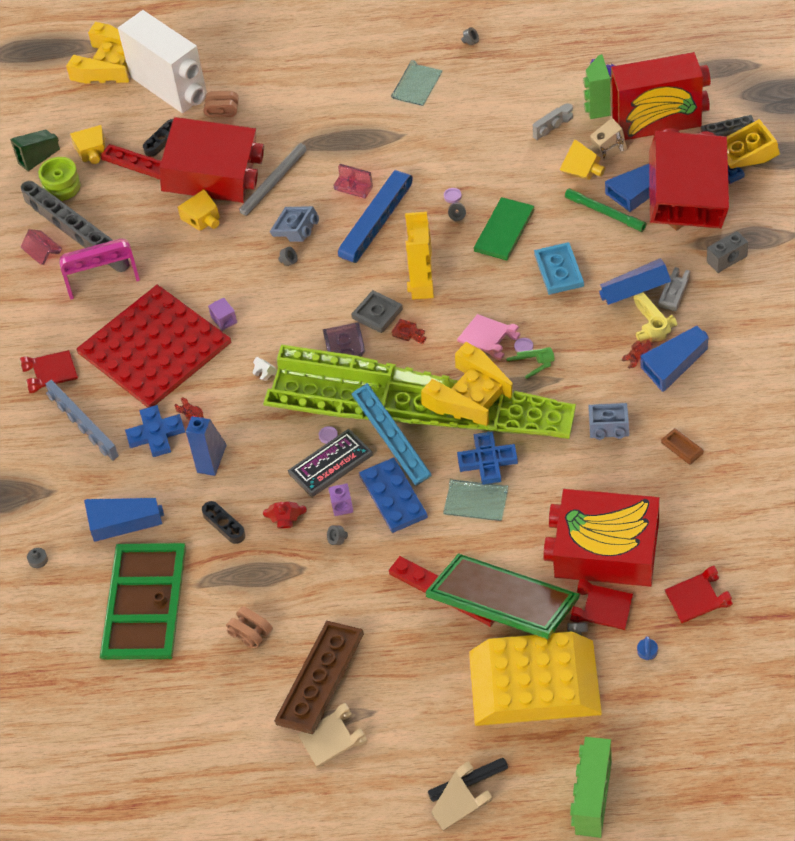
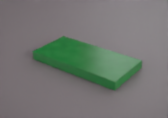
(504, 228)

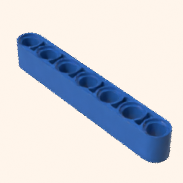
(375, 216)

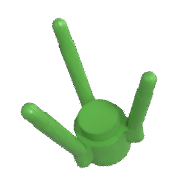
(543, 356)

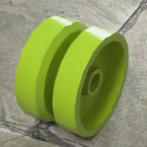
(60, 177)

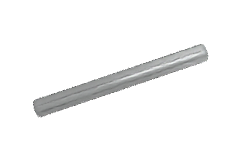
(272, 179)

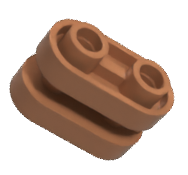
(221, 104)
(250, 637)

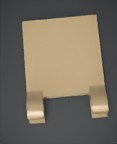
(331, 737)

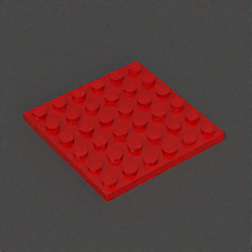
(153, 346)

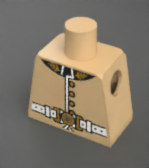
(608, 140)

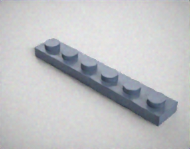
(85, 425)

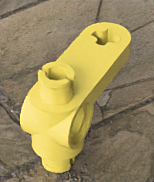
(658, 325)

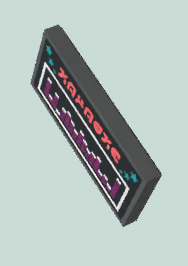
(330, 462)

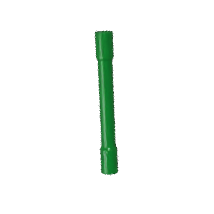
(630, 221)

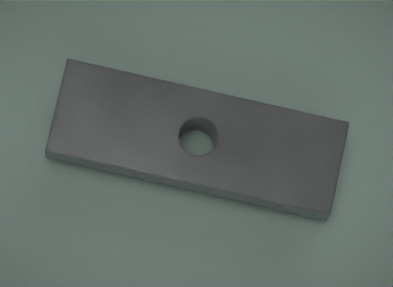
(728, 126)

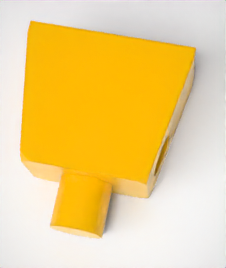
(89, 143)
(581, 162)
(199, 211)

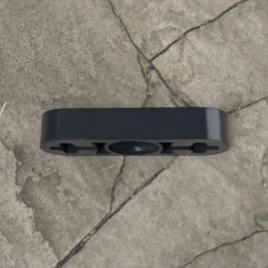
(153, 145)
(221, 514)

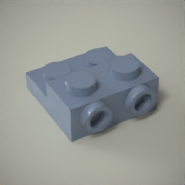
(295, 223)
(608, 420)

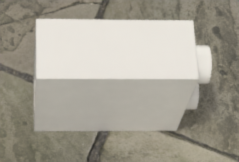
(163, 61)

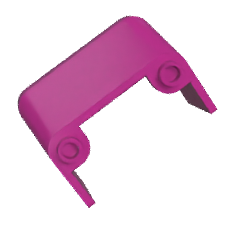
(94, 257)

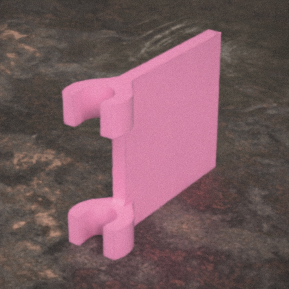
(487, 334)

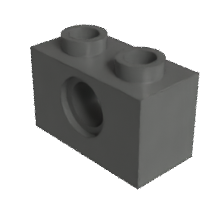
(727, 251)

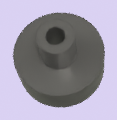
(470, 36)
(456, 215)
(288, 256)
(336, 535)
(37, 558)
(577, 627)

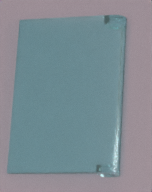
(416, 84)
(475, 500)

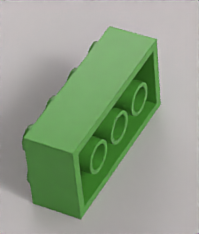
(591, 787)

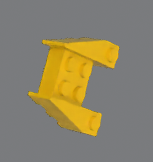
(108, 61)
(419, 256)
(473, 392)

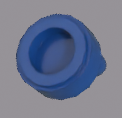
(647, 649)

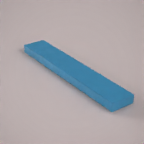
(391, 434)

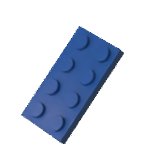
(393, 495)

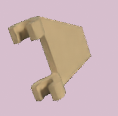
(457, 800)

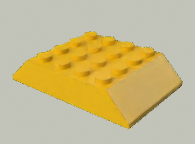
(534, 679)

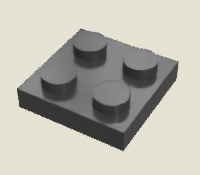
(377, 311)

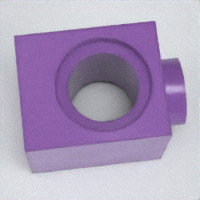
(222, 314)
(340, 499)

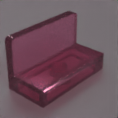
(39, 245)

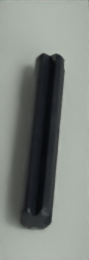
(474, 777)

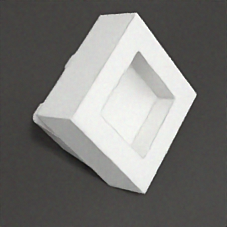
(264, 367)

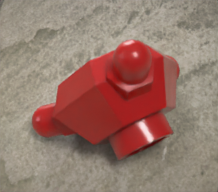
(284, 513)

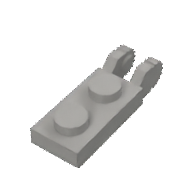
(552, 120)
(674, 290)

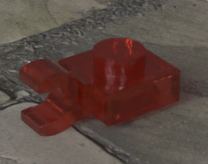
(406, 330)
(638, 349)
(188, 409)

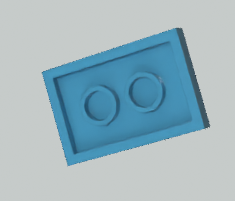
(558, 268)

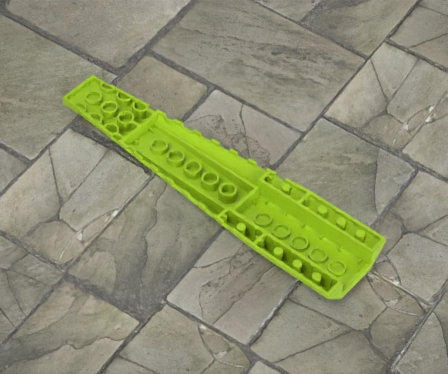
(324, 383)

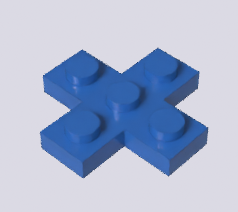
(155, 431)
(487, 458)

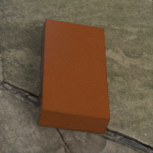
(682, 446)

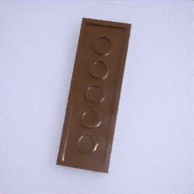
(319, 677)

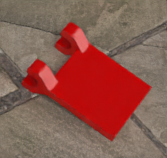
(52, 367)
(697, 596)
(602, 606)

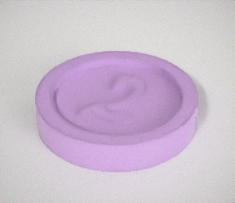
(452, 195)
(523, 344)
(327, 434)

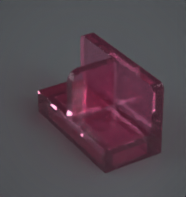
(353, 181)

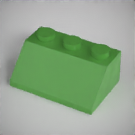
(597, 89)

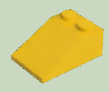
(751, 145)

